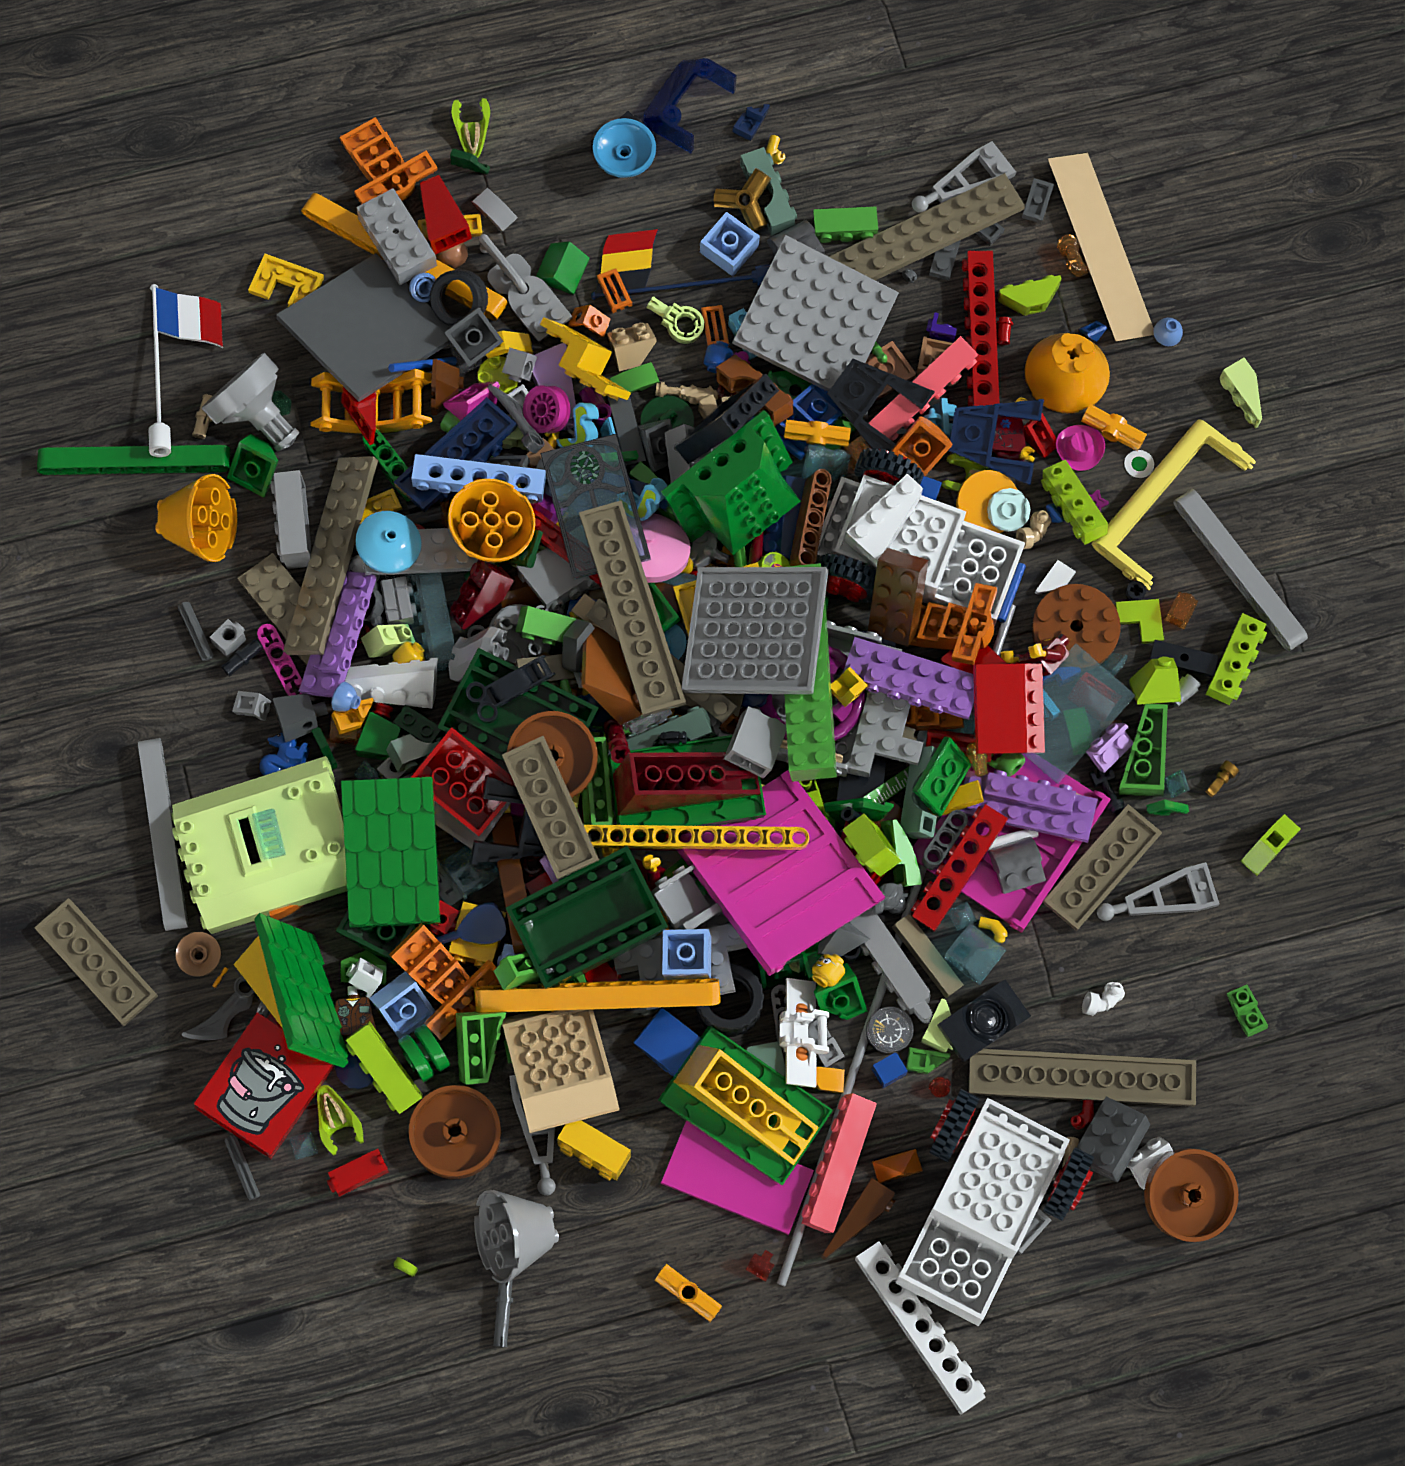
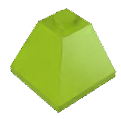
(1156, 682)

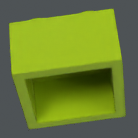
(871, 845)

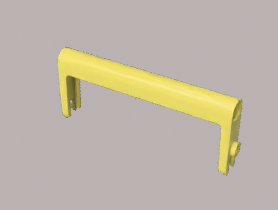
(1152, 488)

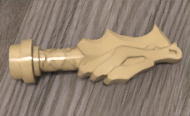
(691, 394)

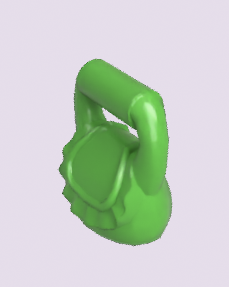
(1008, 763)

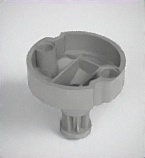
(250, 399)

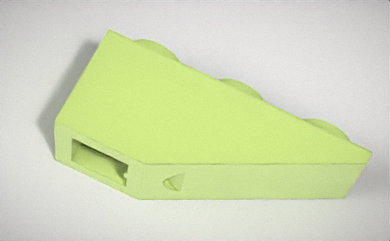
(1243, 386)

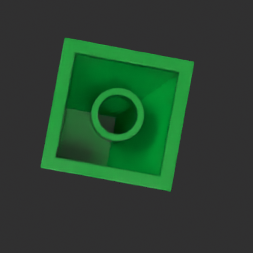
(253, 465)

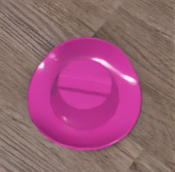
(1080, 446)

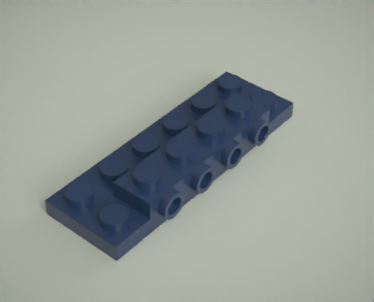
(472, 439)

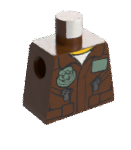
(353, 1012)

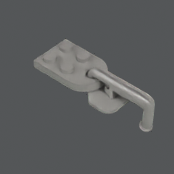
(513, 278)

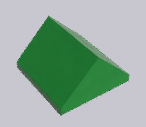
(563, 266)

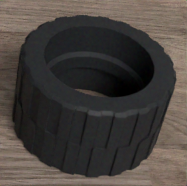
(743, 1024)

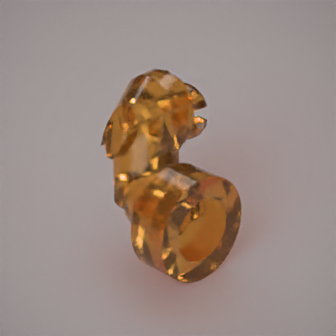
(1069, 247)

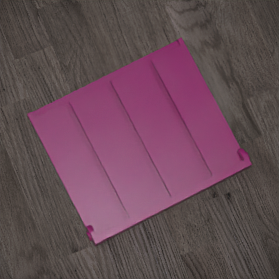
(1056, 852)
(784, 897)

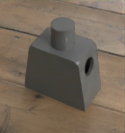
(297, 715)

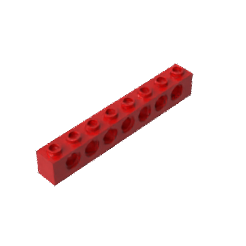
(982, 263)

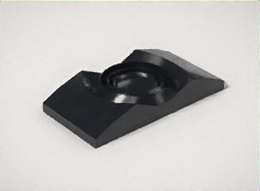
(983, 1020)

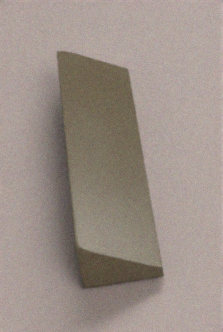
(927, 956)

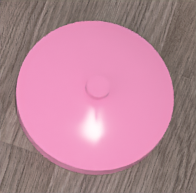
(667, 548)

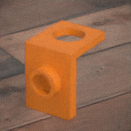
(591, 319)

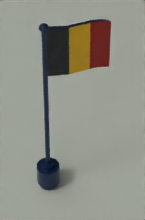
(633, 259)

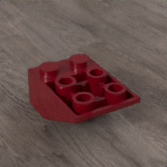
(482, 592)

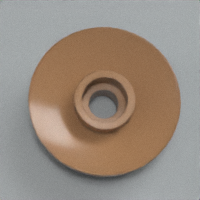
(198, 943)

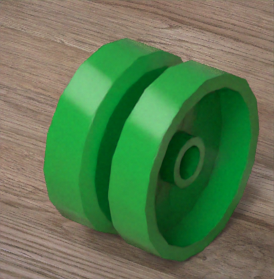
(421, 1054)

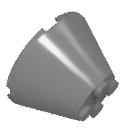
(512, 1233)

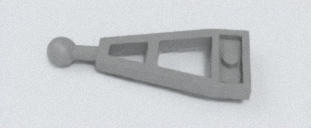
(989, 157)
(1199, 884)
(546, 1185)

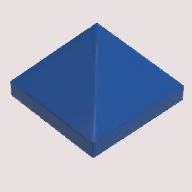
(1093, 330)
(1055, 513)

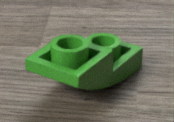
(637, 378)
(1246, 1010)

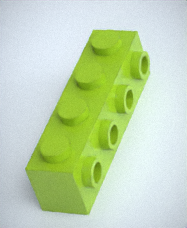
(1074, 502)
(1236, 659)
(384, 1068)

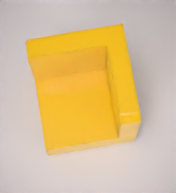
(848, 687)

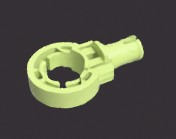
(671, 322)

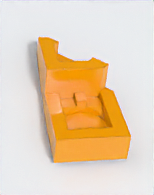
(352, 719)
(829, 1079)

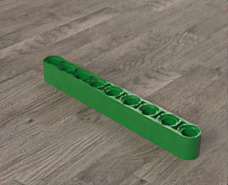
(132, 460)

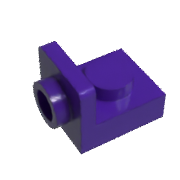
(940, 332)

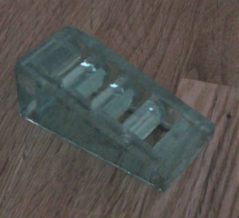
(265, 815)

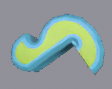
(583, 425)
(650, 498)

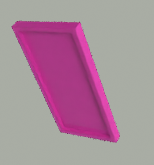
(723, 1179)

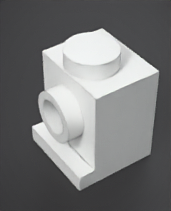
(365, 976)

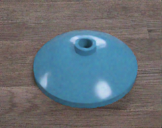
(621, 137)

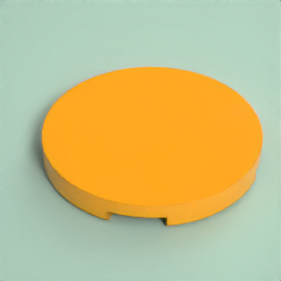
(976, 493)

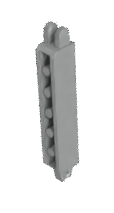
(894, 966)

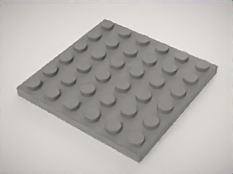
(814, 315)
(755, 630)

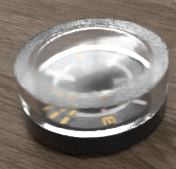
(889, 1030)

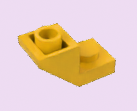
(512, 340)

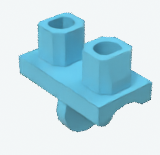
(940, 415)

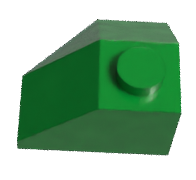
(843, 998)

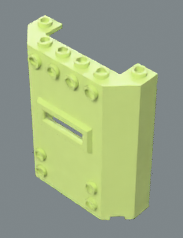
(217, 859)

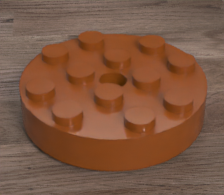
(1085, 608)
(569, 739)
(459, 1155)
(1213, 1201)

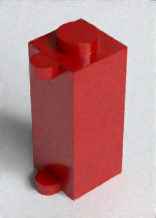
(357, 1173)

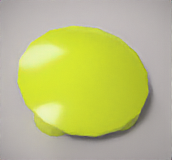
(492, 370)

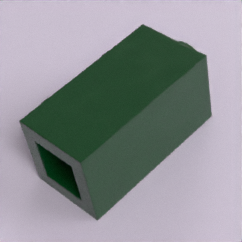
(418, 726)

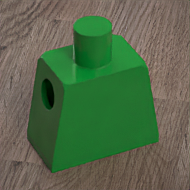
(376, 737)

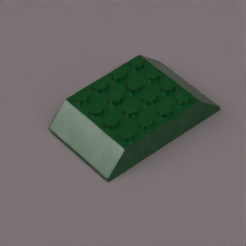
(495, 737)
(587, 918)

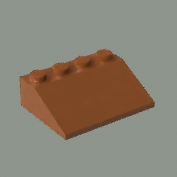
(607, 676)

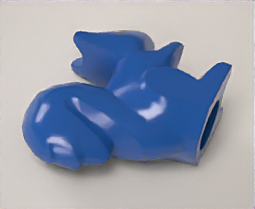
(287, 756)

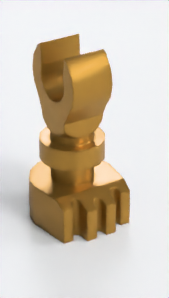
(1228, 770)

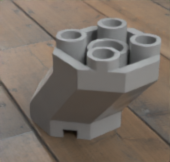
(490, 640)

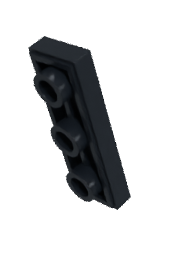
(1196, 661)

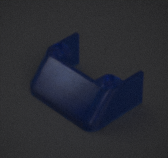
(664, 116)

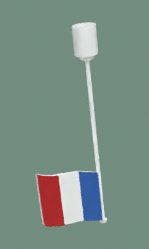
(184, 319)

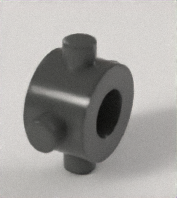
(909, 275)

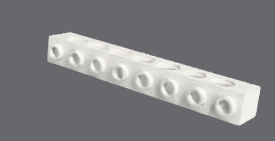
(961, 1399)

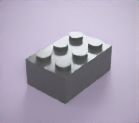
(1113, 1138)

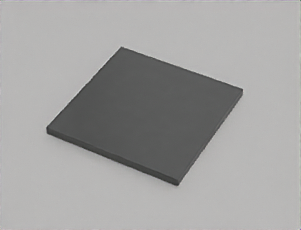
(364, 325)

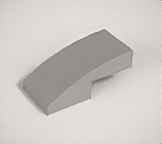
(495, 209)
(834, 1050)

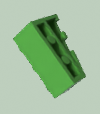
(477, 1044)

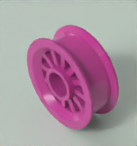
(546, 409)

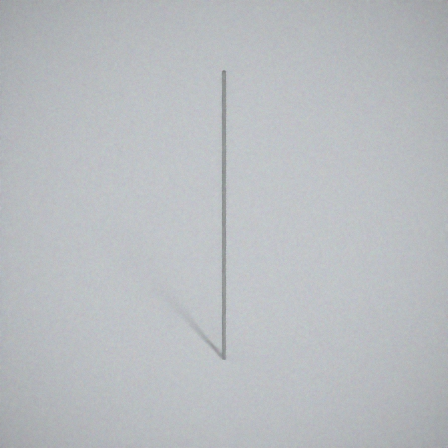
(875, 1006)

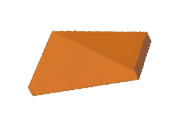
(897, 1166)

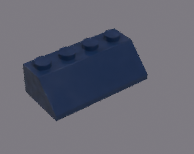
(781, 534)

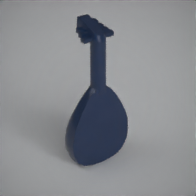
(481, 925)

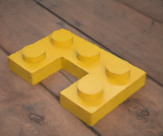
(277, 270)

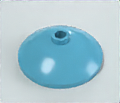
(384, 553)

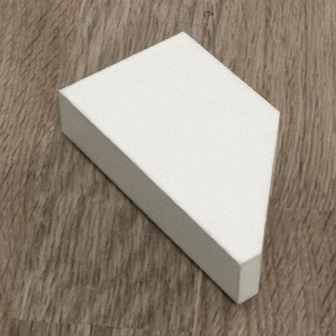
(1057, 577)

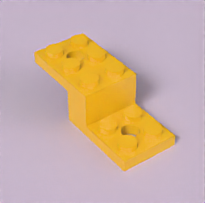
(585, 360)

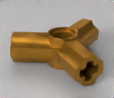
(733, 199)

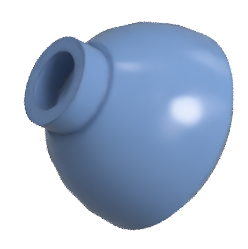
(421, 286)
(1168, 331)
(345, 698)

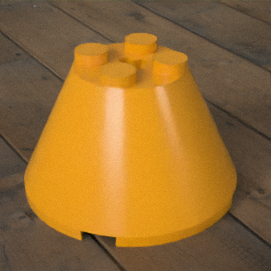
(1067, 372)
(200, 518)
(491, 520)

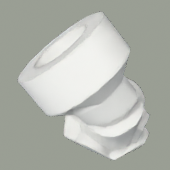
(1111, 995)

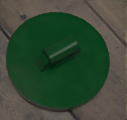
(668, 408)

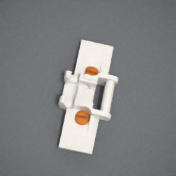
(794, 1032)

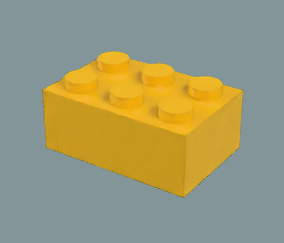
(594, 1149)

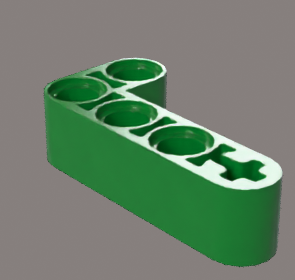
(388, 466)

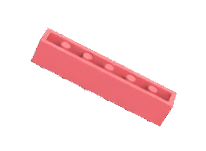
(936, 376)
(838, 1163)

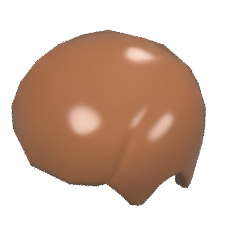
(454, 256)

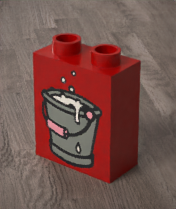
(262, 1087)

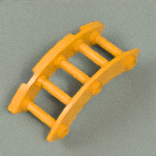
(412, 379)

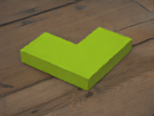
(1145, 613)

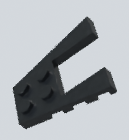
(858, 390)
(528, 839)

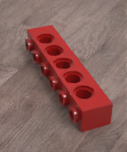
(933, 918)

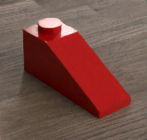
(362, 413)

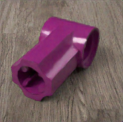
(588, 395)

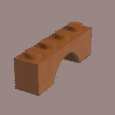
(737, 374)

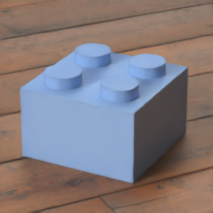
(729, 244)
(686, 954)

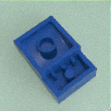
(811, 405)
(666, 1041)

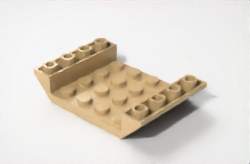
(559, 1067)

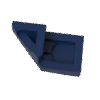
(750, 121)

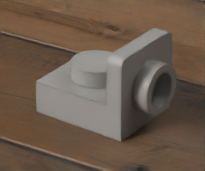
(251, 705)

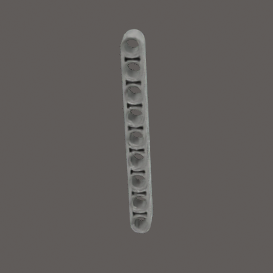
(1240, 570)
(162, 837)

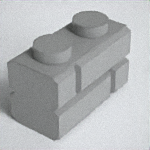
(397, 602)

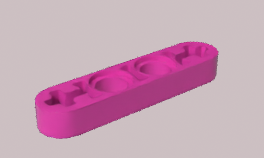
(279, 663)

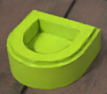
(405, 1266)

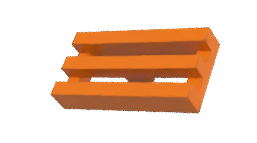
(620, 305)
(712, 309)

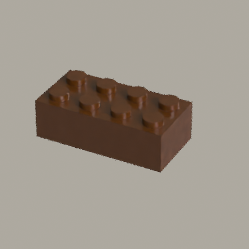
(897, 596)

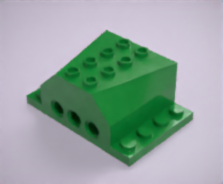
(735, 487)

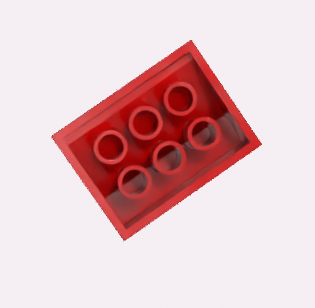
(1008, 708)
(459, 780)

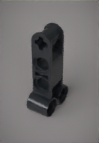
(510, 687)

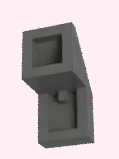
(572, 645)

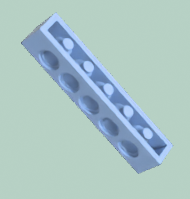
(470, 470)

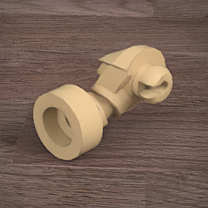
(1039, 523)

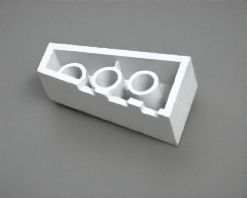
(884, 520)
(396, 683)

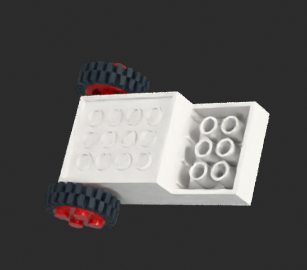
(934, 531)
(988, 1202)

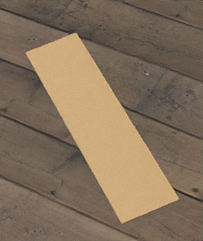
(1101, 246)

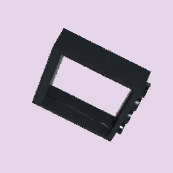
(735, 411)

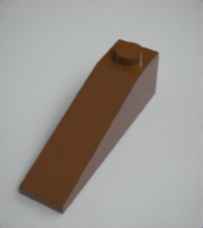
(865, 1211)

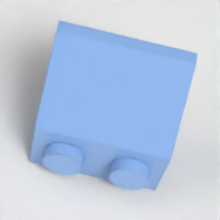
(402, 1005)

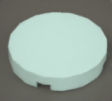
(1008, 509)

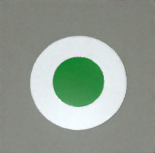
(1139, 464)

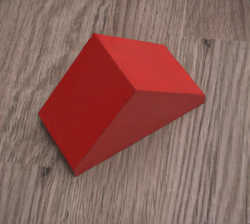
(1040, 436)

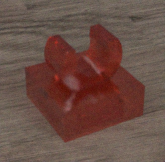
(761, 1265)

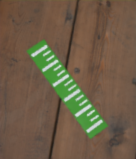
(889, 788)

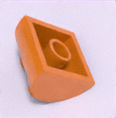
(923, 444)

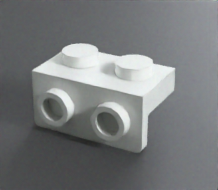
(1147, 1157)

